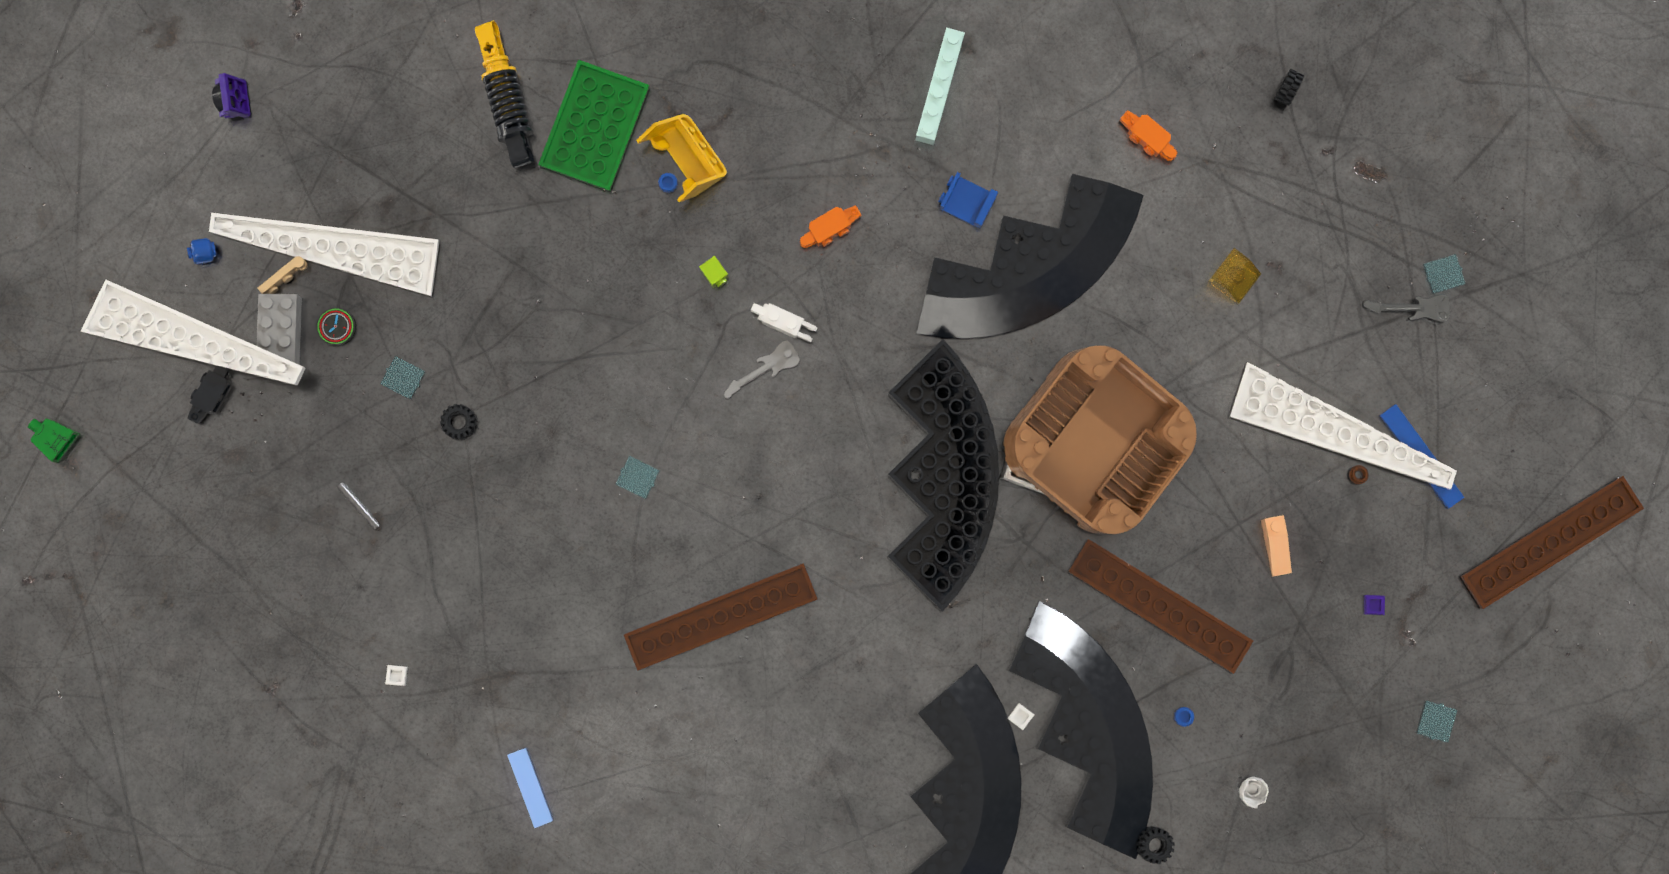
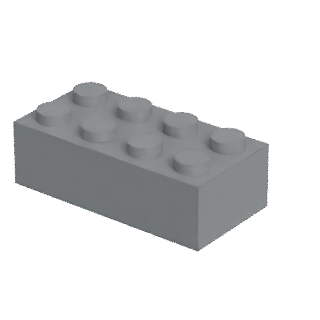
(280, 325)

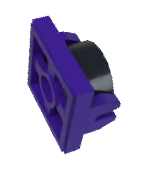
(231, 96)

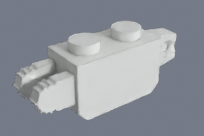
(783, 321)

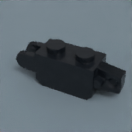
(210, 393)

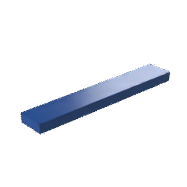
(1405, 433)

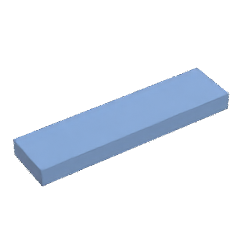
(530, 787)

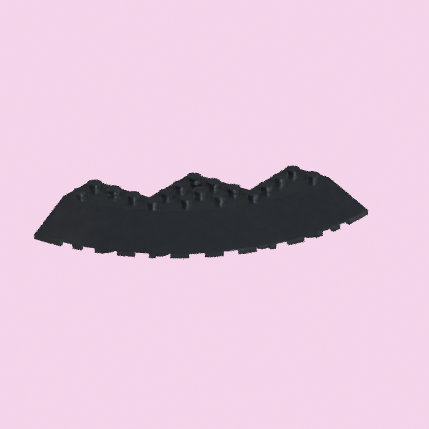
(1038, 273)
(955, 475)
(1100, 728)
(977, 786)

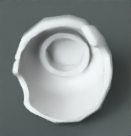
(1253, 791)

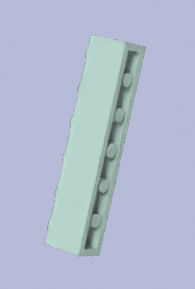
(939, 86)

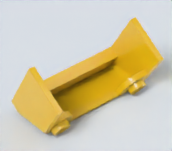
(689, 151)

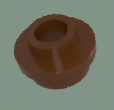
(1364, 474)

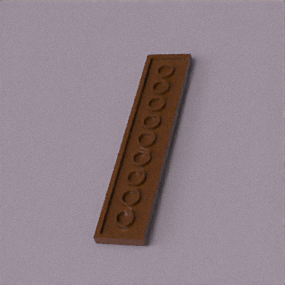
(1552, 542)
(1160, 606)
(720, 617)

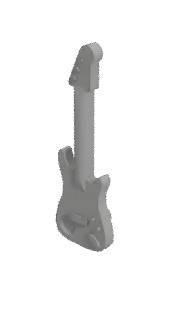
(782, 358)

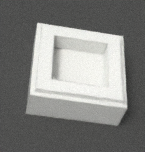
(396, 675)
(1020, 716)

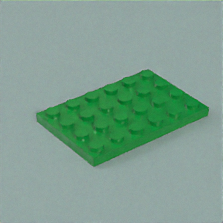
(594, 125)

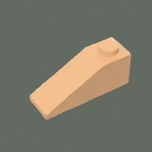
(1277, 545)

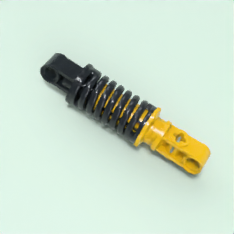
(504, 96)

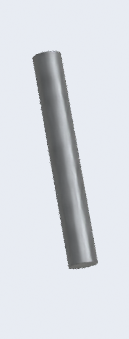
(358, 505)

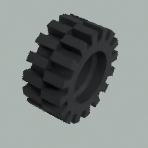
(1289, 87)
(458, 410)
(1165, 851)

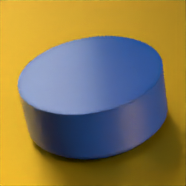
(668, 182)
(1184, 716)

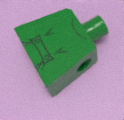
(52, 438)

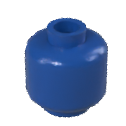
(201, 251)

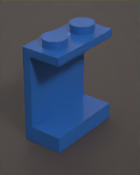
(967, 200)

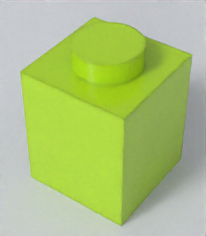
(714, 272)

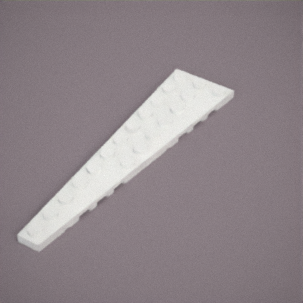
(148, 324)

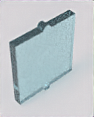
(1444, 273)
(402, 377)
(637, 477)
(1437, 721)

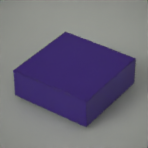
(1374, 605)

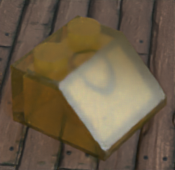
(1235, 276)

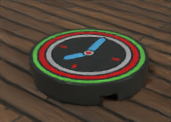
(336, 326)

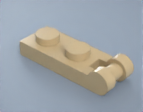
(282, 276)

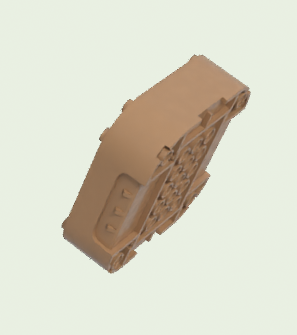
(1100, 439)

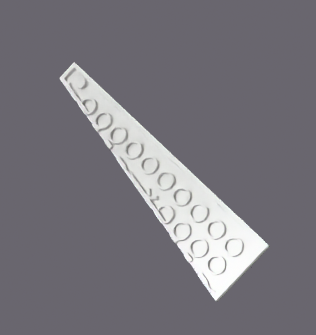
(378, 256)
(1291, 412)

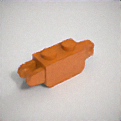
(1149, 135)
(830, 225)

